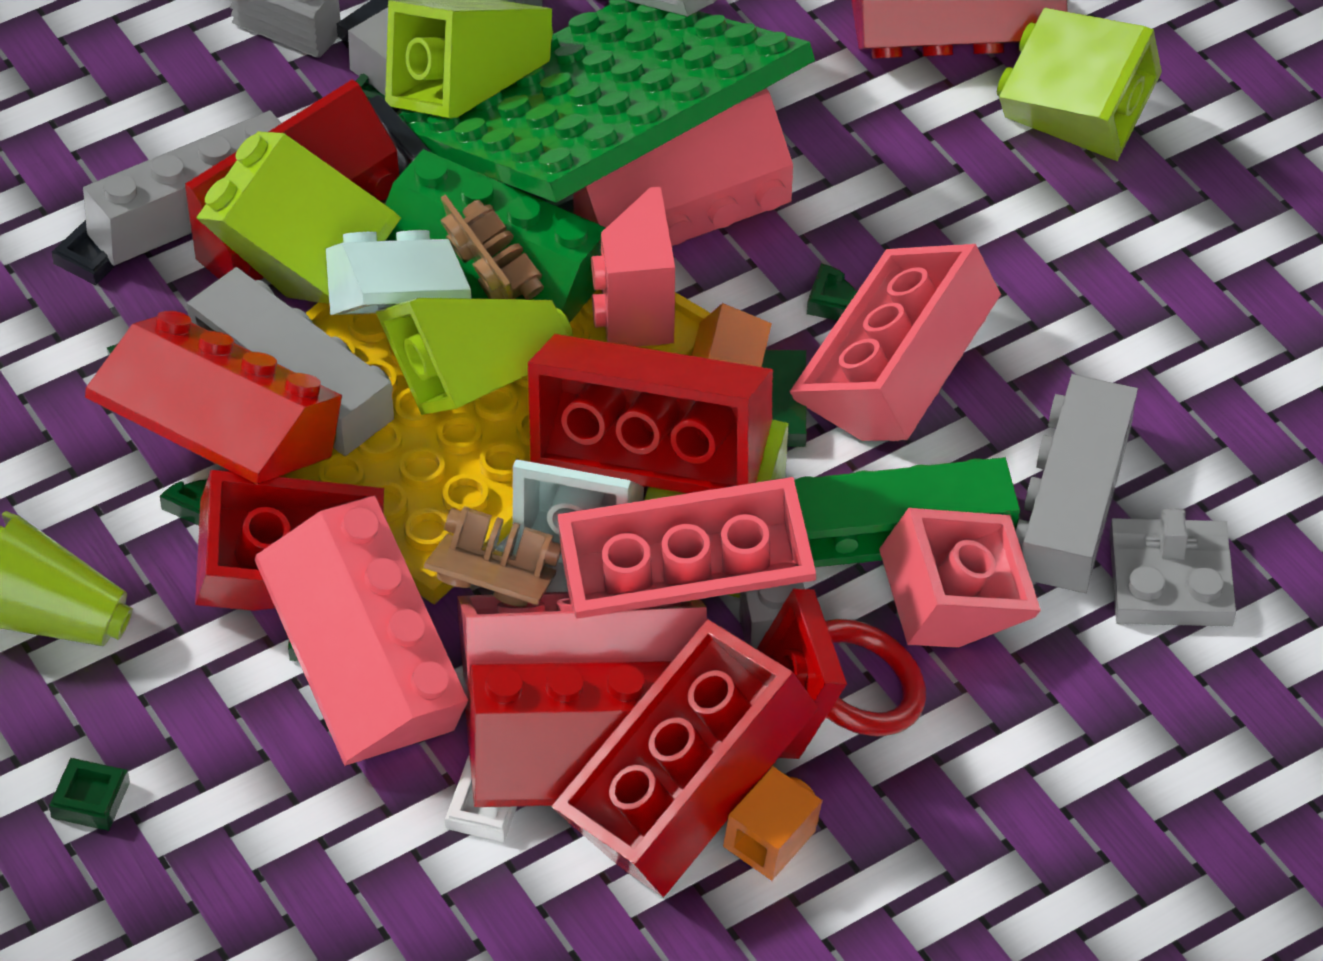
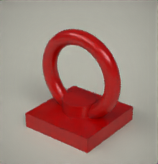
(804, 645)

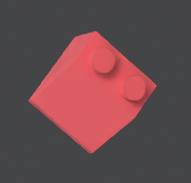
(636, 276)
(957, 576)

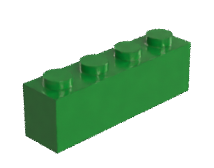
(856, 511)

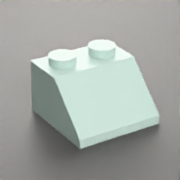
(379, 274)
(549, 490)

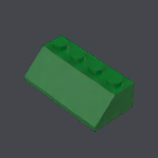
(550, 236)

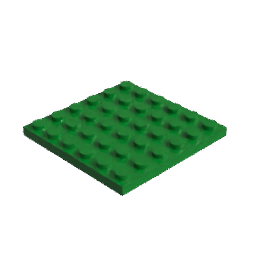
(610, 95)

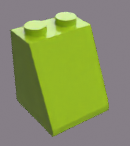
(461, 51)
(1082, 79)
(284, 211)
(466, 345)

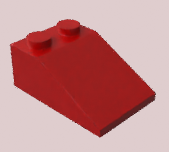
(246, 518)

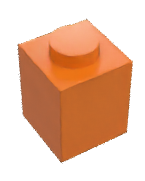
(732, 337)
(772, 822)

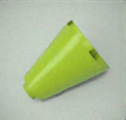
(54, 591)

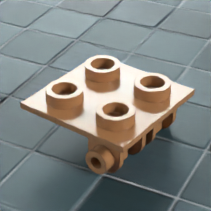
(480, 238)
(514, 579)

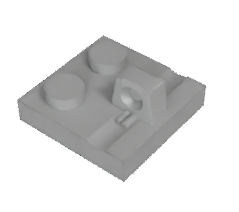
(1172, 571)

